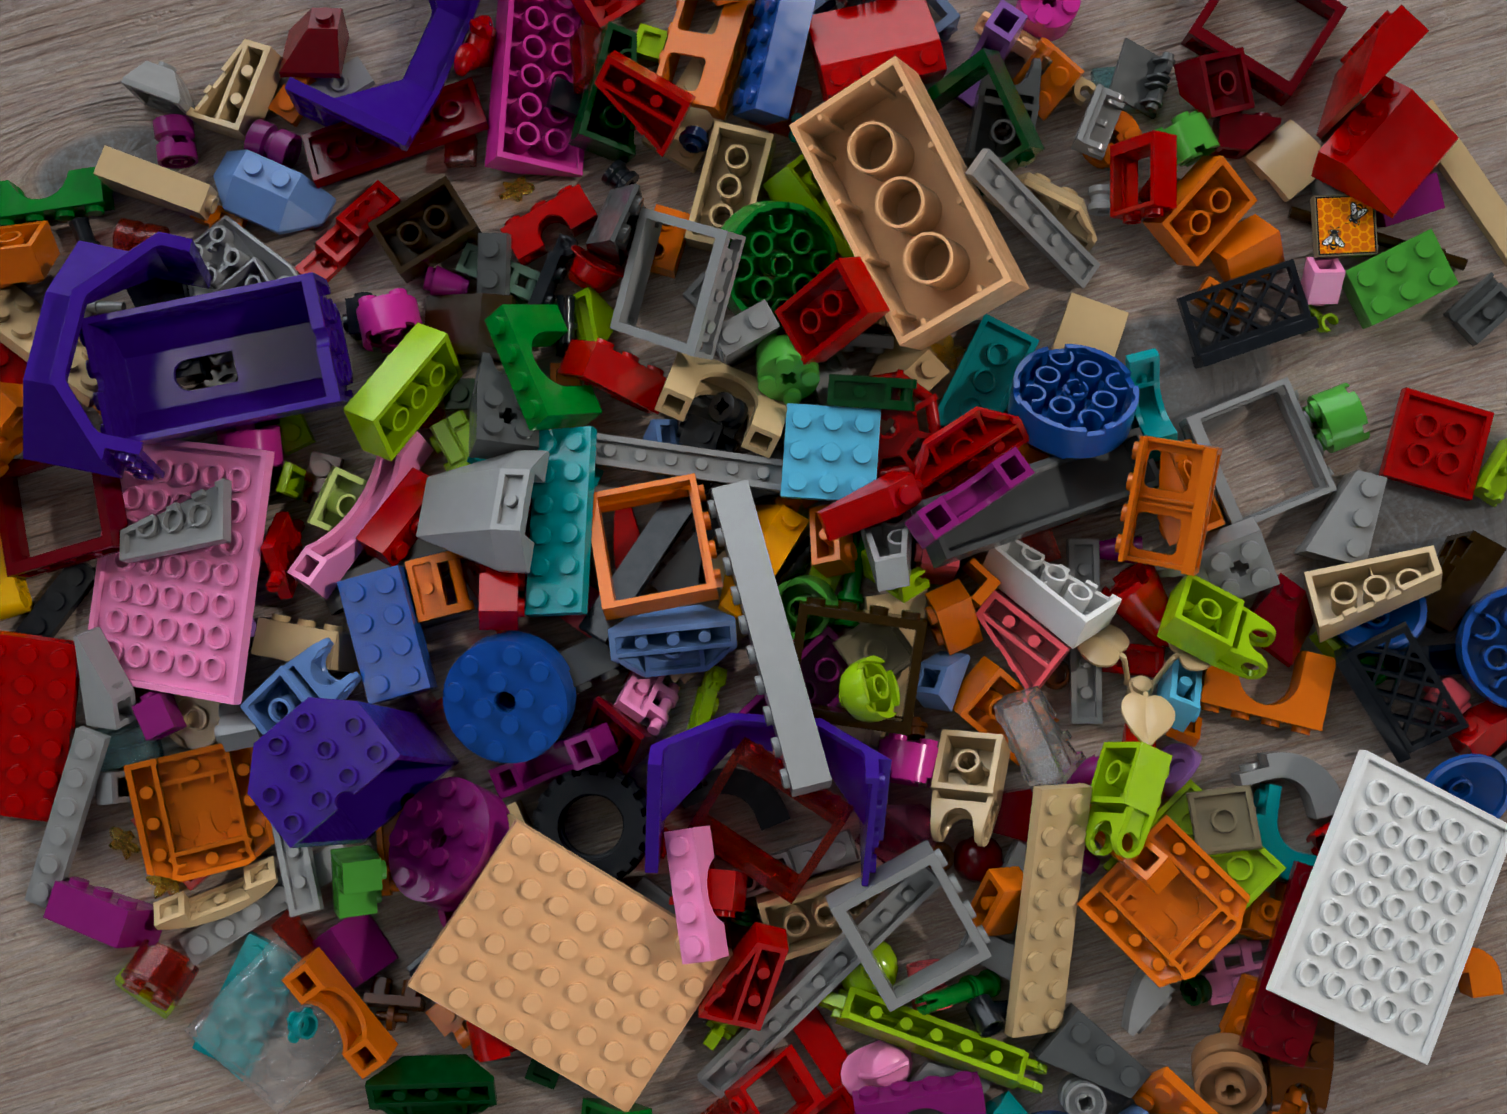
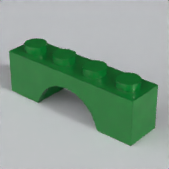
(79, 195)

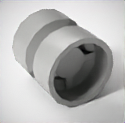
(1081, 1096)

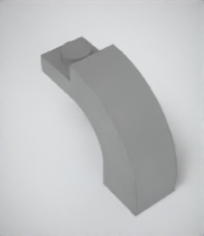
(1314, 783)

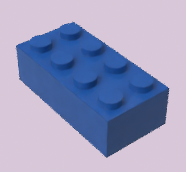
(772, 60)
(386, 634)

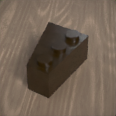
(1465, 565)

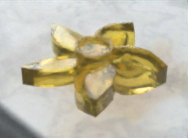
(517, 189)
(948, 352)
(122, 841)
(163, 884)

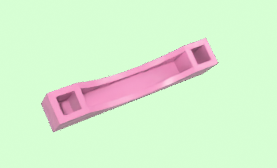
(331, 556)

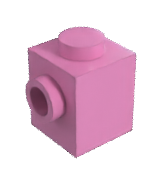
(1322, 281)

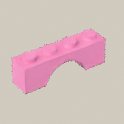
(699, 930)

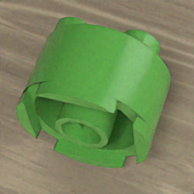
(1194, 137)
(781, 371)
(1337, 418)
(799, 589)

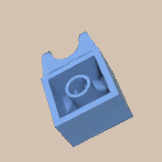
(294, 683)

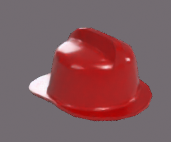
(593, 271)

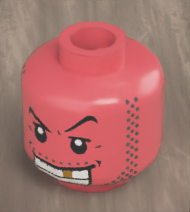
(1457, 691)

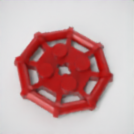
(906, 427)

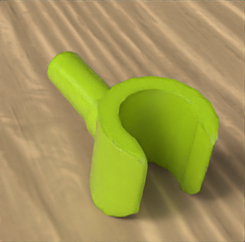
(1331, 318)

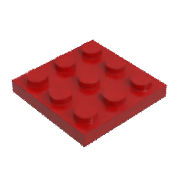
(1436, 444)

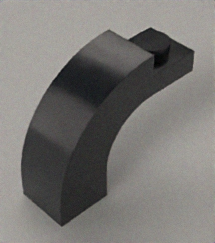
(755, 791)

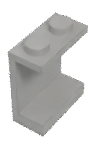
(744, 332)

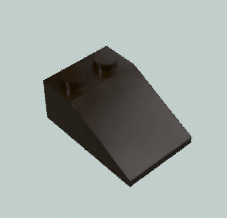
(463, 321)

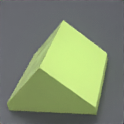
(336, 498)

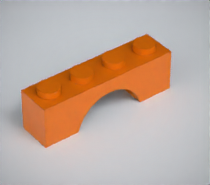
(1149, 866)
(363, 1036)

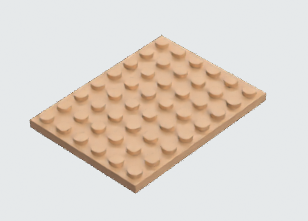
(566, 967)

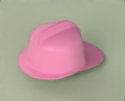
(876, 1066)

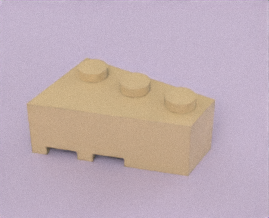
(240, 92)
(286, 640)

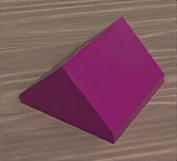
(357, 948)

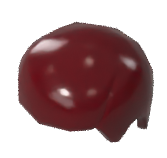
(974, 861)

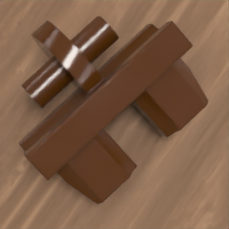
(381, 998)

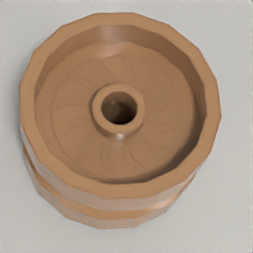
(1228, 1074)

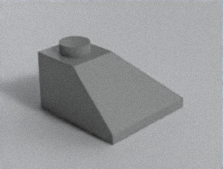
(159, 87)

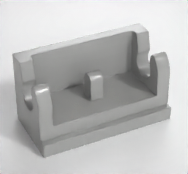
(1098, 122)

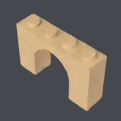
(701, 376)

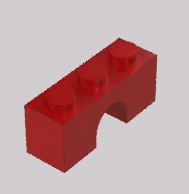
(568, 208)

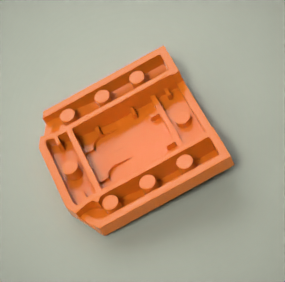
(197, 812)
(1181, 927)

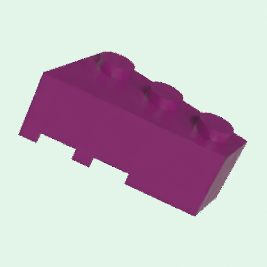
(102, 914)

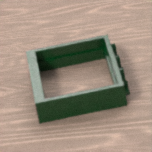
(971, 72)

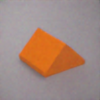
(1248, 248)

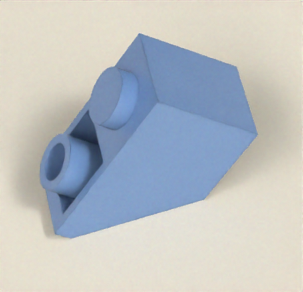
(941, 680)

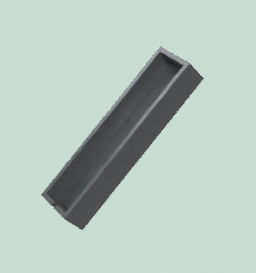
(1049, 497)

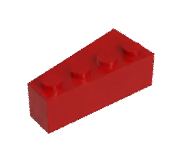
(500, 599)

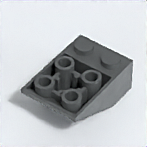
(616, 224)

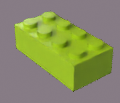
(403, 391)

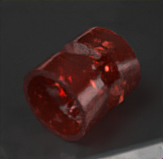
(132, 232)

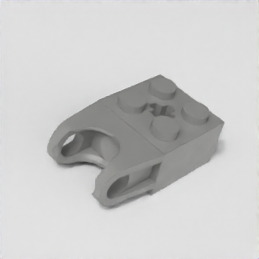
(1226, 545)

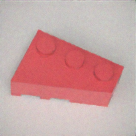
(1023, 641)

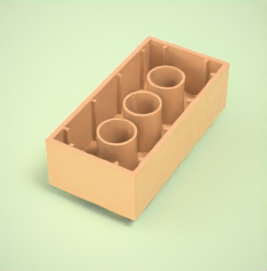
(908, 205)

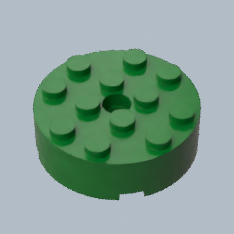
(783, 232)

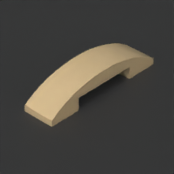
(184, 912)

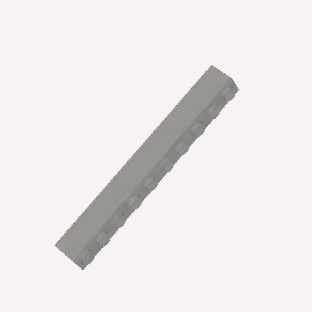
(770, 640)

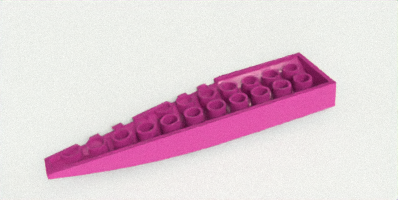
(527, 56)

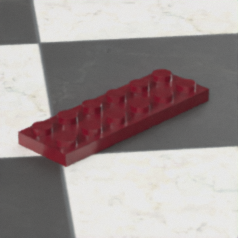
(346, 151)
(1272, 1022)

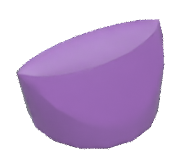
(1182, 766)

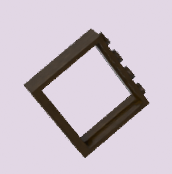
(876, 615)

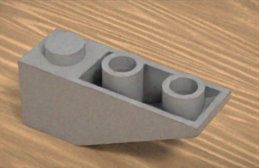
(103, 682)

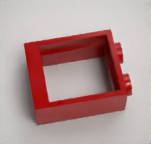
(1124, 159)
(792, 1072)

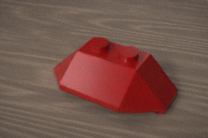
(966, 448)

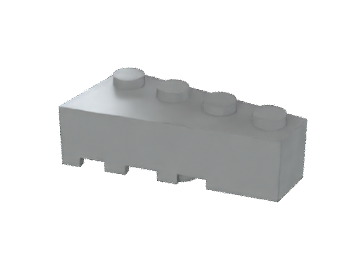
(889, 552)

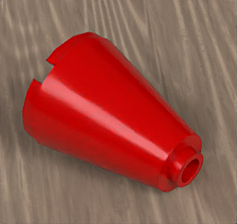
(1142, 600)

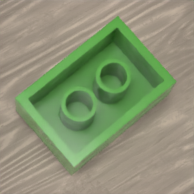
(1398, 279)

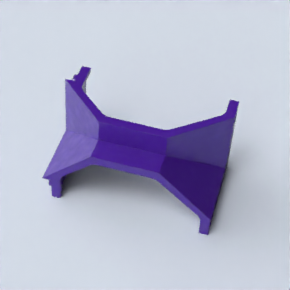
(400, 107)
(53, 419)
(686, 758)

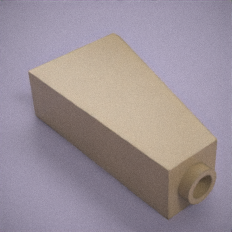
(155, 184)

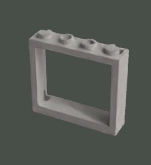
(714, 291)
(1299, 427)
(886, 876)

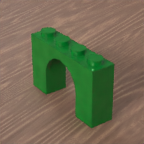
(541, 400)

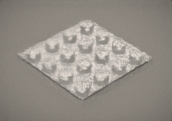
(250, 1030)

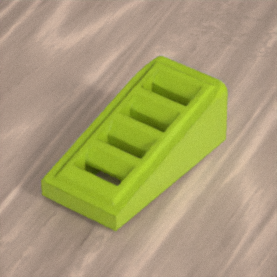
(291, 481)

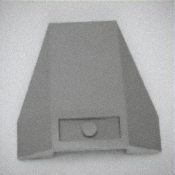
(236, 260)
(484, 509)

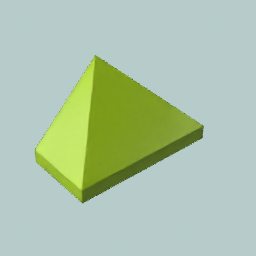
(592, 315)

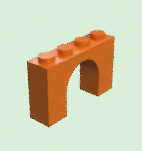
(1300, 707)

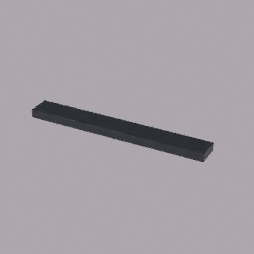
(647, 554)

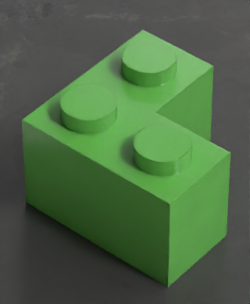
(356, 880)

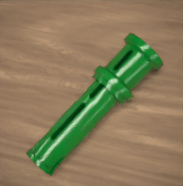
(852, 586)
(965, 990)

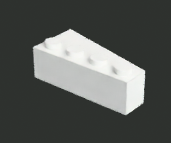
(1050, 594)

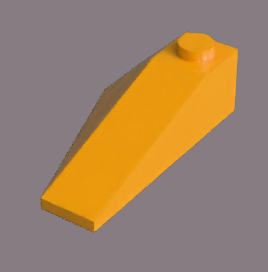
(781, 532)

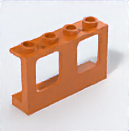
(721, 51)
(1190, 507)

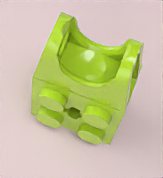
(1215, 627)
(1125, 795)

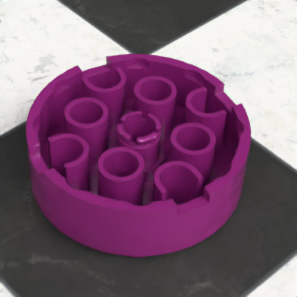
(445, 841)

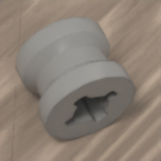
(1099, 200)

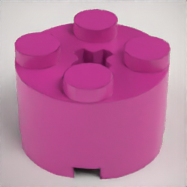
(1048, 17)
(386, 319)
(247, 436)
(910, 760)

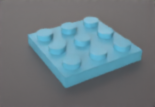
(829, 451)

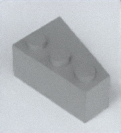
(1347, 522)

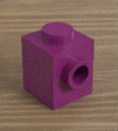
(158, 715)

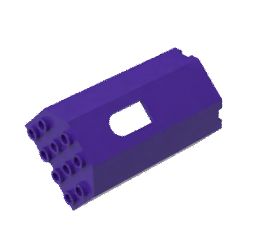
(283, 347)
(342, 769)

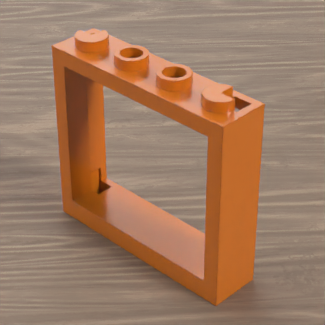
(645, 494)

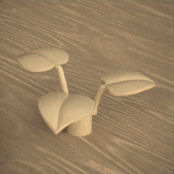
(1144, 713)

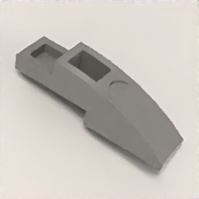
(839, 853)
(1142, 1002)

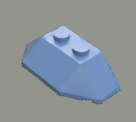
(270, 193)
(673, 640)

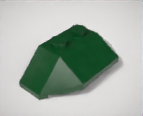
(432, 1086)

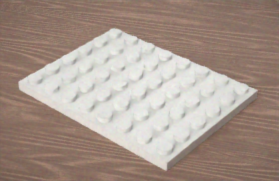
(1391, 907)

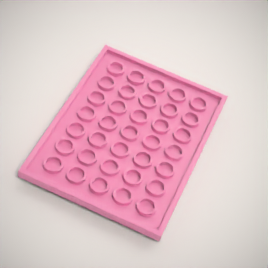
(188, 615)

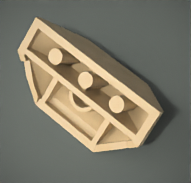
(1063, 204)

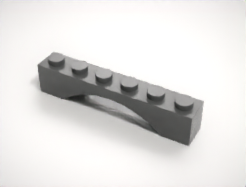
(686, 564)

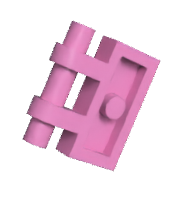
(638, 696)
(1223, 978)

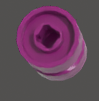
(175, 141)
(273, 143)

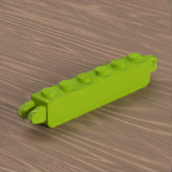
(934, 1039)

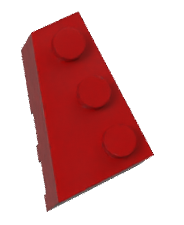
(614, 373)

